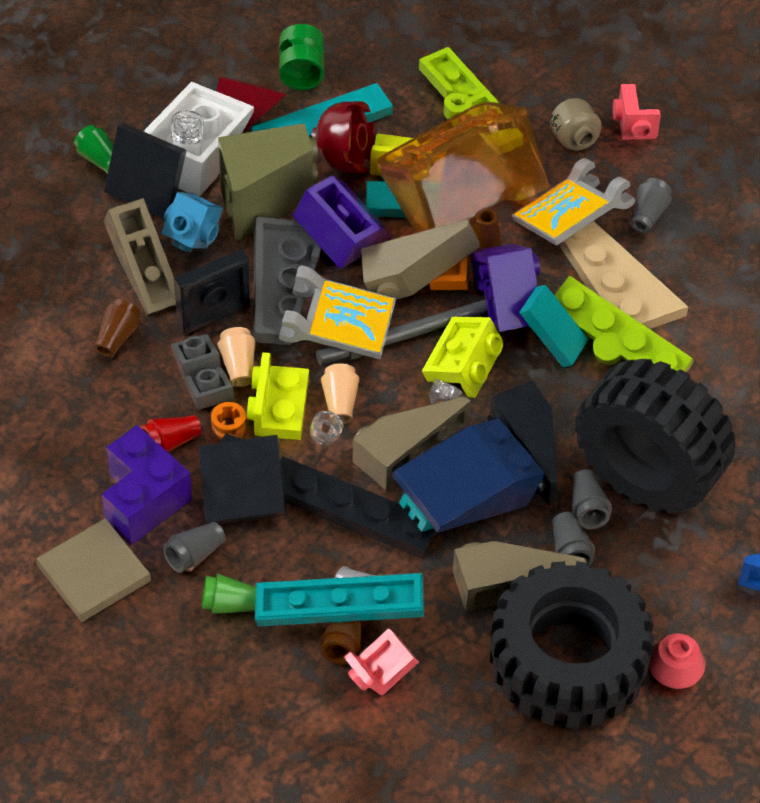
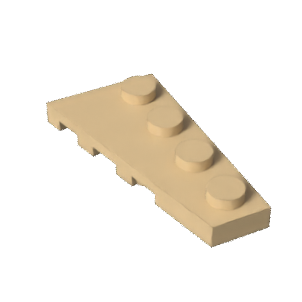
(621, 278)

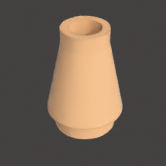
(237, 352)
(340, 390)

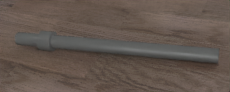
(408, 330)

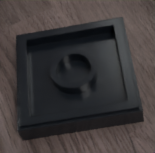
(144, 169)
(212, 292)
(242, 480)

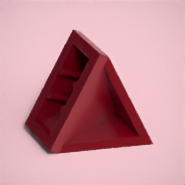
(253, 94)

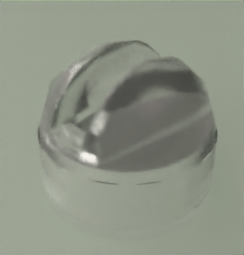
(443, 391)
(331, 419)

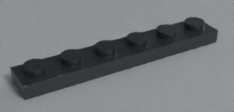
(352, 507)

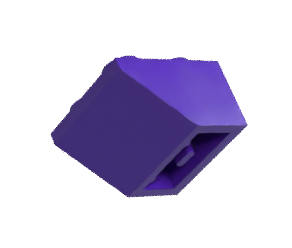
(339, 221)

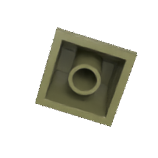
(265, 174)

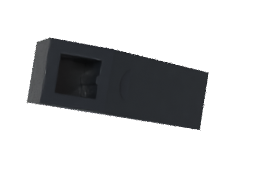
(531, 423)

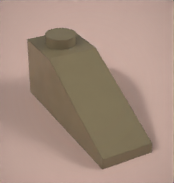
(141, 255)
(411, 262)
(406, 435)
(488, 569)

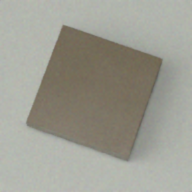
(93, 570)

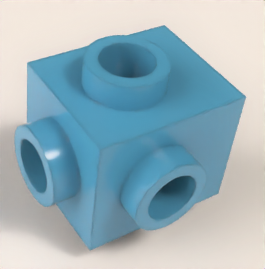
(191, 221)

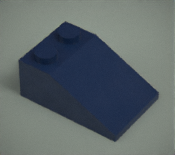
(471, 476)

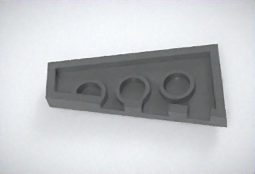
(278, 253)

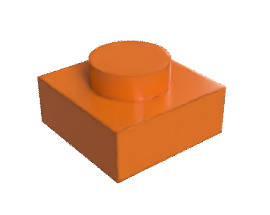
(454, 278)

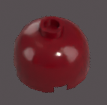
(345, 136)

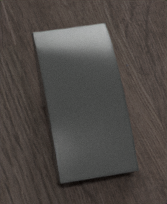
(202, 371)

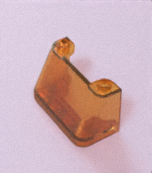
(465, 166)

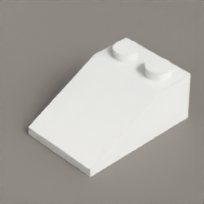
(221, 118)

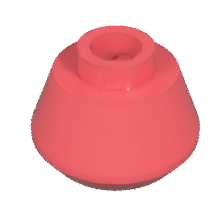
(677, 661)

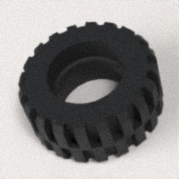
(655, 435)
(564, 689)

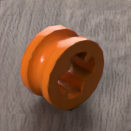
(224, 411)

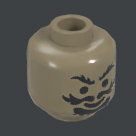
(573, 122)

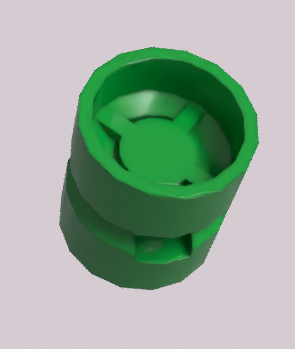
(301, 57)

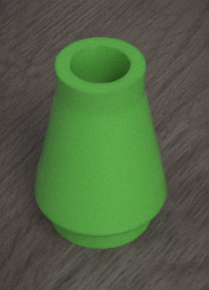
(227, 595)

